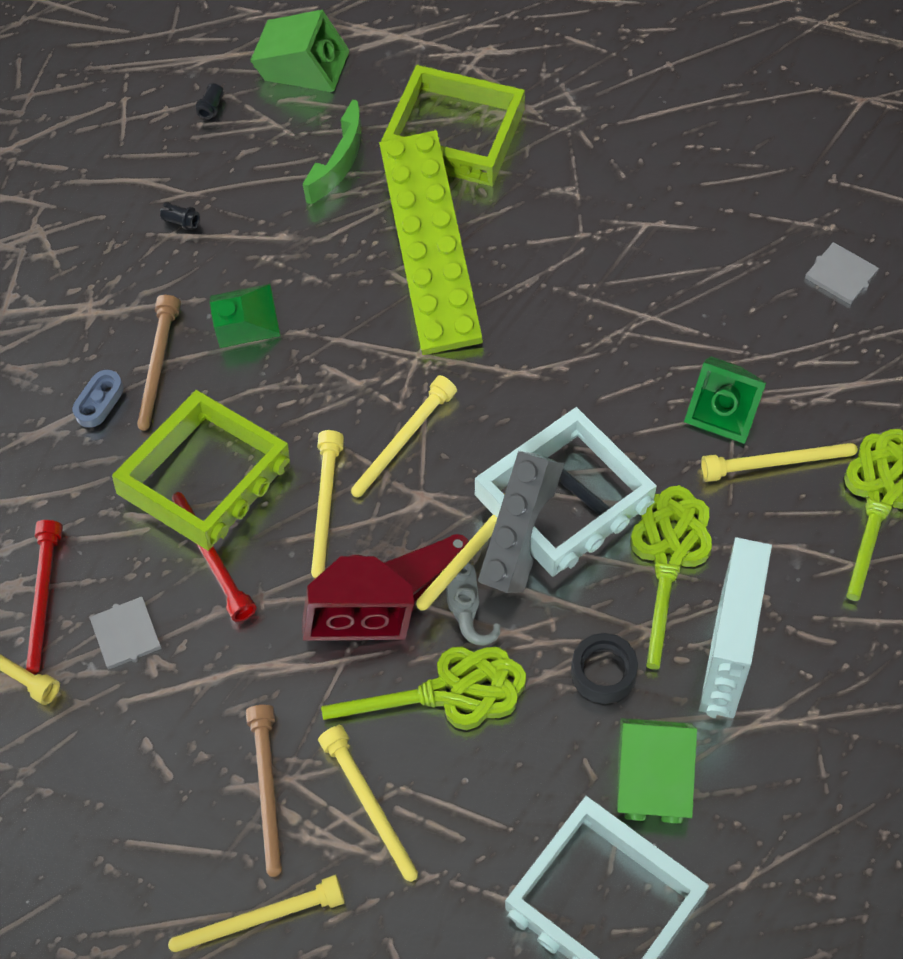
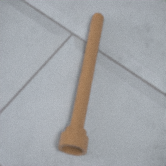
(167, 309)
(260, 720)

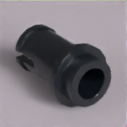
(207, 106)
(187, 217)

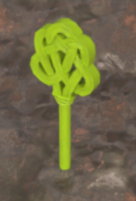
(887, 448)
(682, 554)
(488, 664)

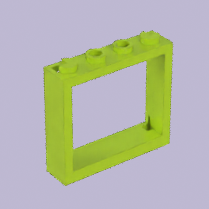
(457, 162)
(160, 445)

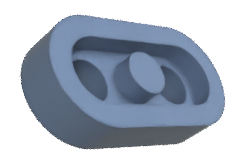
(96, 400)

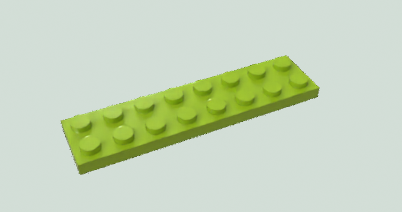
(430, 243)

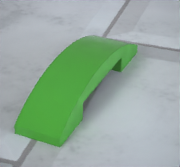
(325, 178)

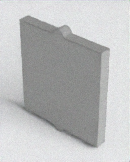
(841, 273)
(125, 633)

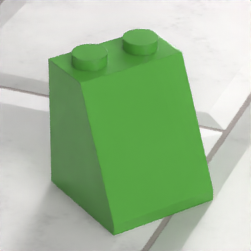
(301, 51)
(656, 769)

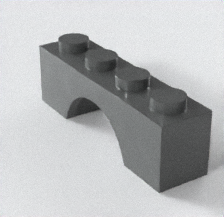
(508, 553)

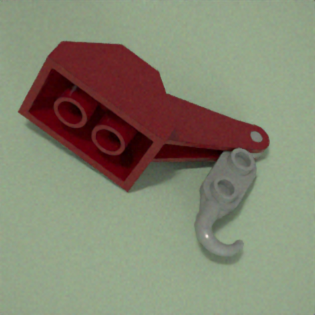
(375, 599)

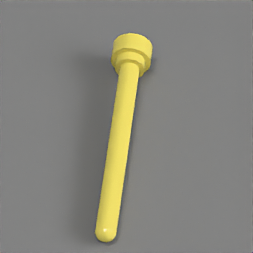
(440, 391)
(330, 445)
(716, 467)
(456, 564)
(41, 687)
(336, 744)
(326, 893)

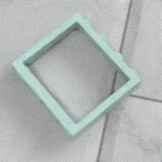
(548, 441)
(735, 628)
(632, 845)

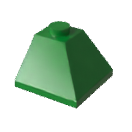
(244, 316)
(725, 399)

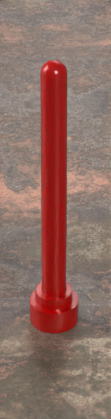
(47, 535)
(239, 605)

